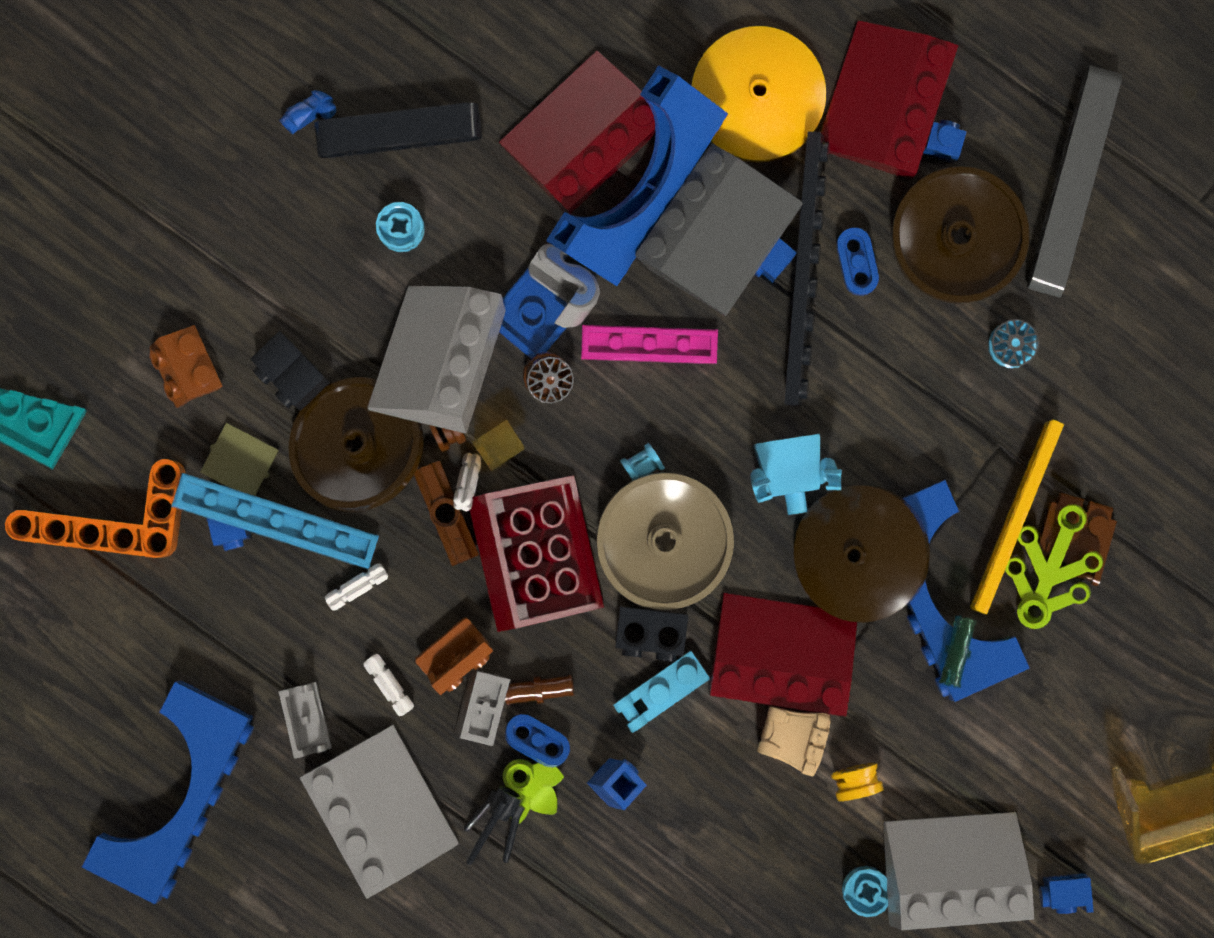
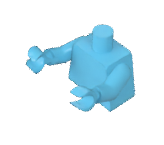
(792, 469)

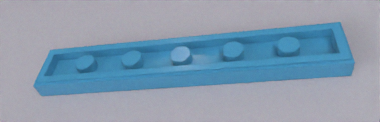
(274, 521)

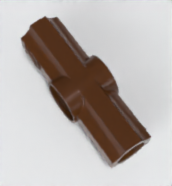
(455, 534)

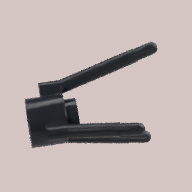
(503, 804)

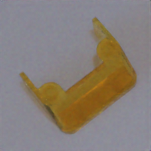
(1166, 818)

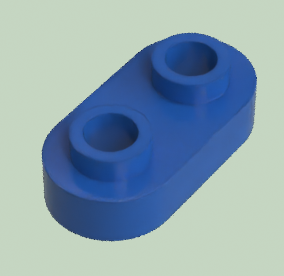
(857, 262)
(538, 738)

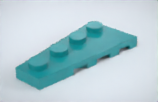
(37, 425)

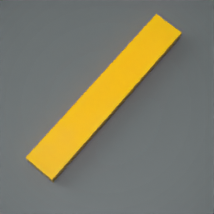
(1016, 516)

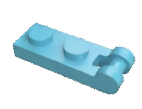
(662, 690)

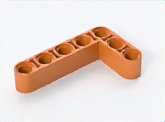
(109, 530)

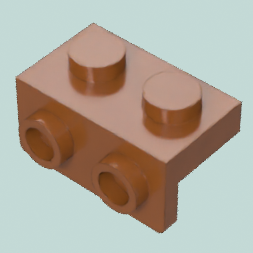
(184, 366)
(454, 656)

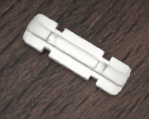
(467, 481)
(356, 586)
(388, 685)

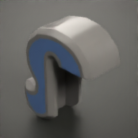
(568, 282)

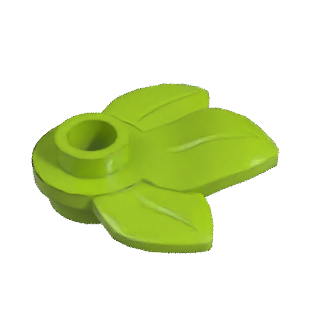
(537, 787)

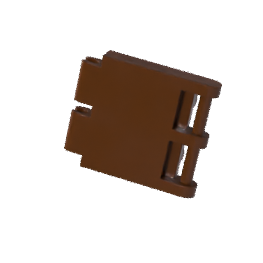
(1094, 536)

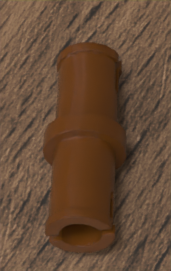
(540, 689)

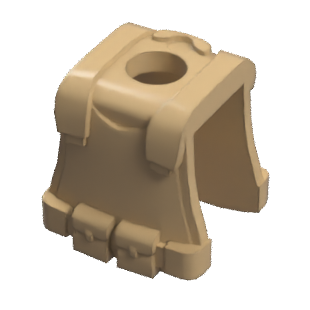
(795, 738)

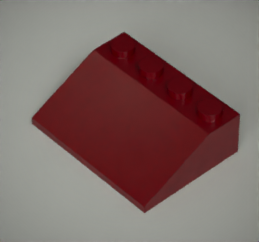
(887, 97)
(582, 132)
(535, 553)
(783, 655)

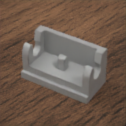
(481, 707)
(305, 720)

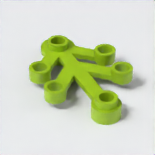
(1050, 571)

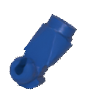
(305, 112)

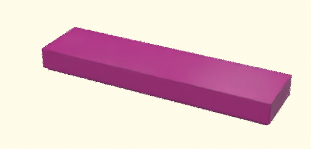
(649, 344)

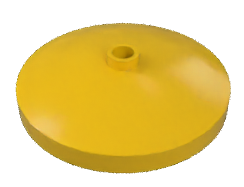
(794, 99)

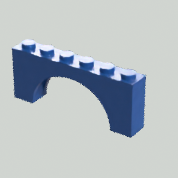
(683, 131)
(990, 660)
(212, 735)

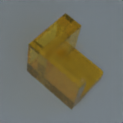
(498, 445)

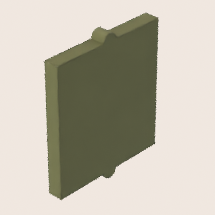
(239, 460)

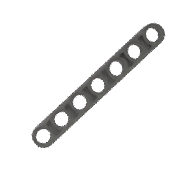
(1074, 181)

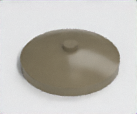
(665, 541)

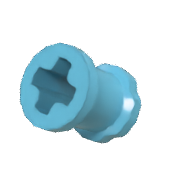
(642, 463)

